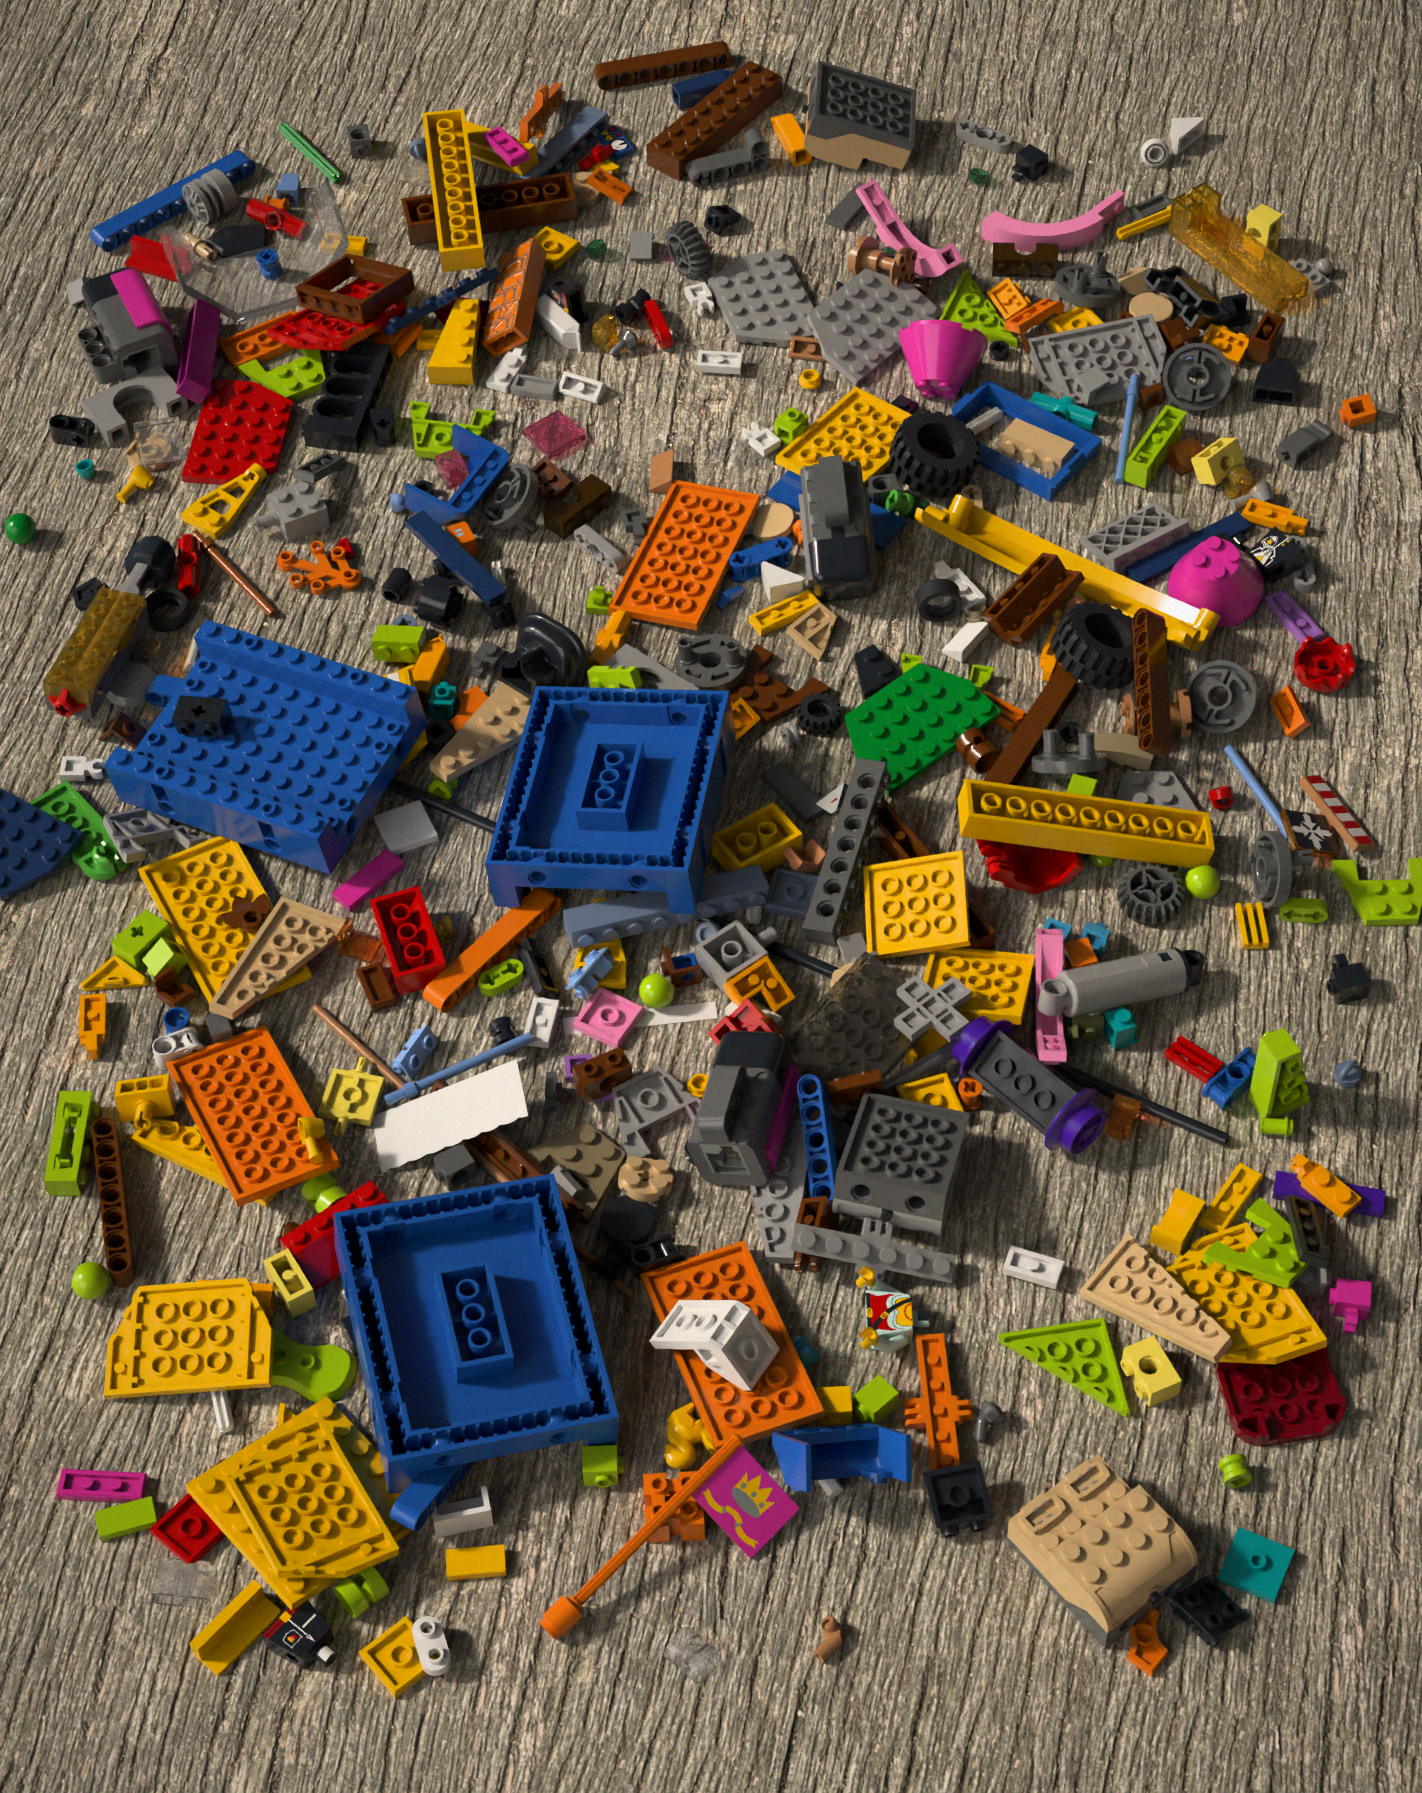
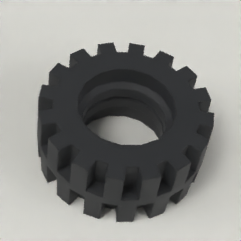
(819, 725)

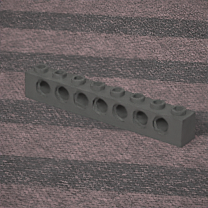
(837, 859)

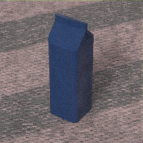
(691, 91)

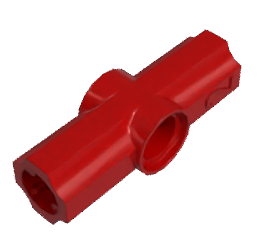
(267, 214)
(188, 565)

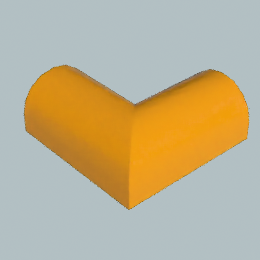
(761, 978)

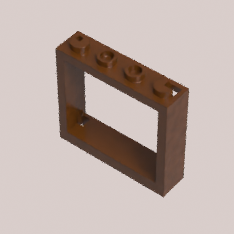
(316, 294)

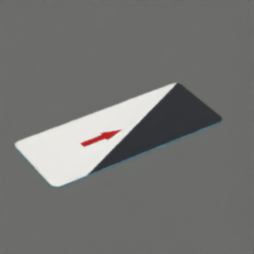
(834, 799)

